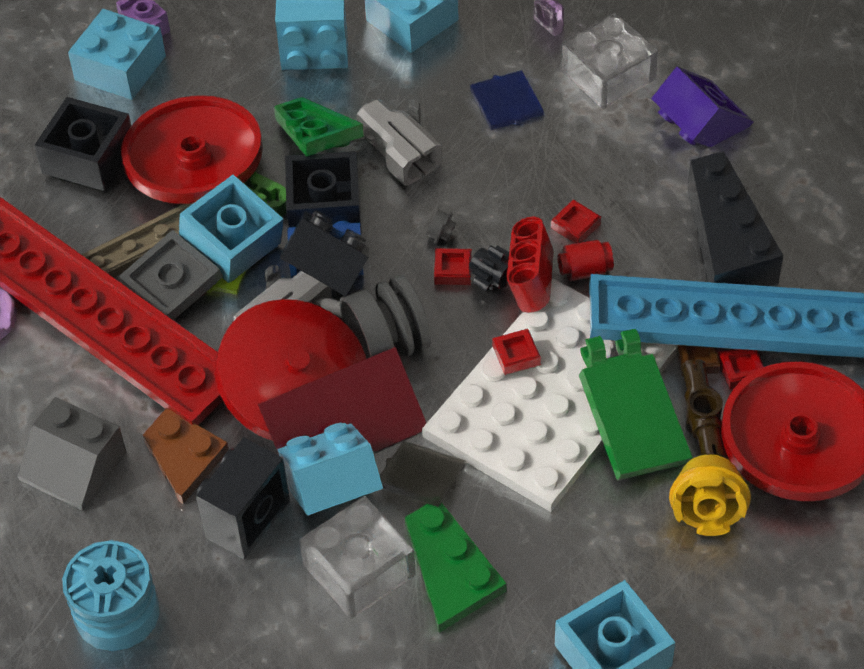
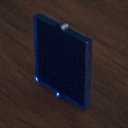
(506, 100)

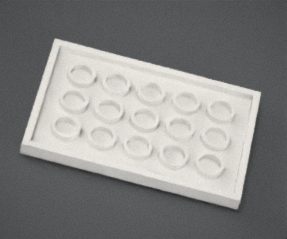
(534, 423)

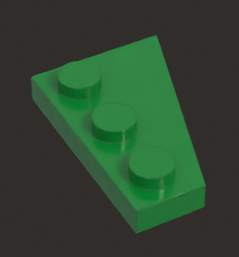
(451, 565)

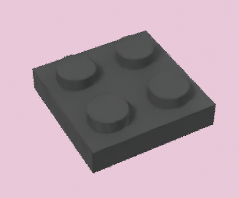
(171, 275)

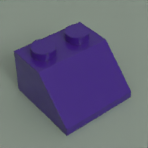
(699, 108)

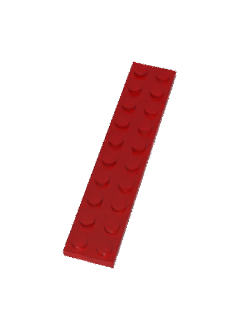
(106, 318)

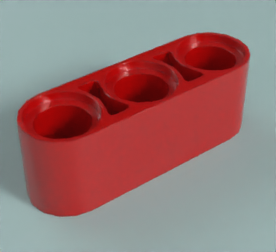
(530, 264)

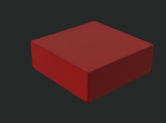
(576, 222)
(452, 266)
(516, 351)
(738, 364)

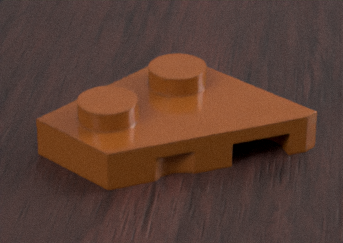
(183, 452)

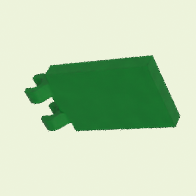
(632, 408)

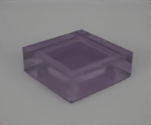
(549, 15)

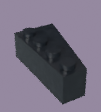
(729, 227)

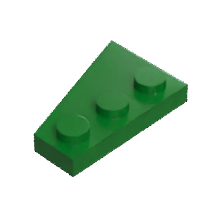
(315, 126)

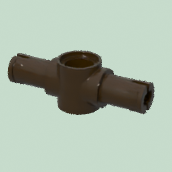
(703, 398)

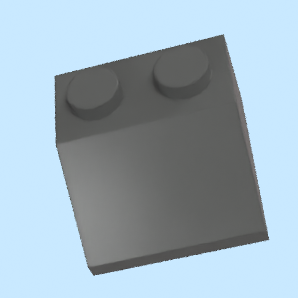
(71, 453)

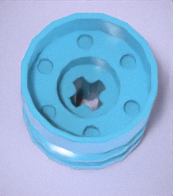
(111, 595)

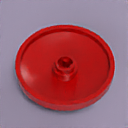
(191, 147)
(276, 351)
(796, 431)

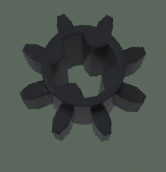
(490, 268)

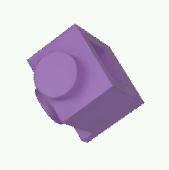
(145, 11)

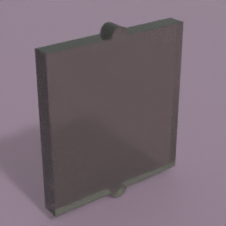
(421, 473)

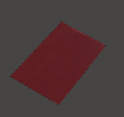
(368, 395)

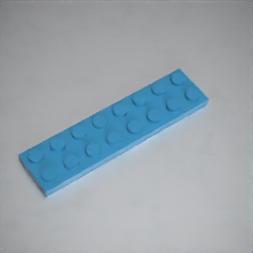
(728, 315)

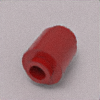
(585, 258)

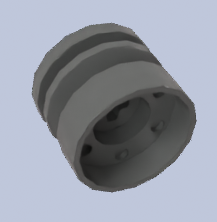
(389, 320)

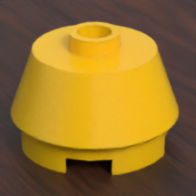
(709, 495)

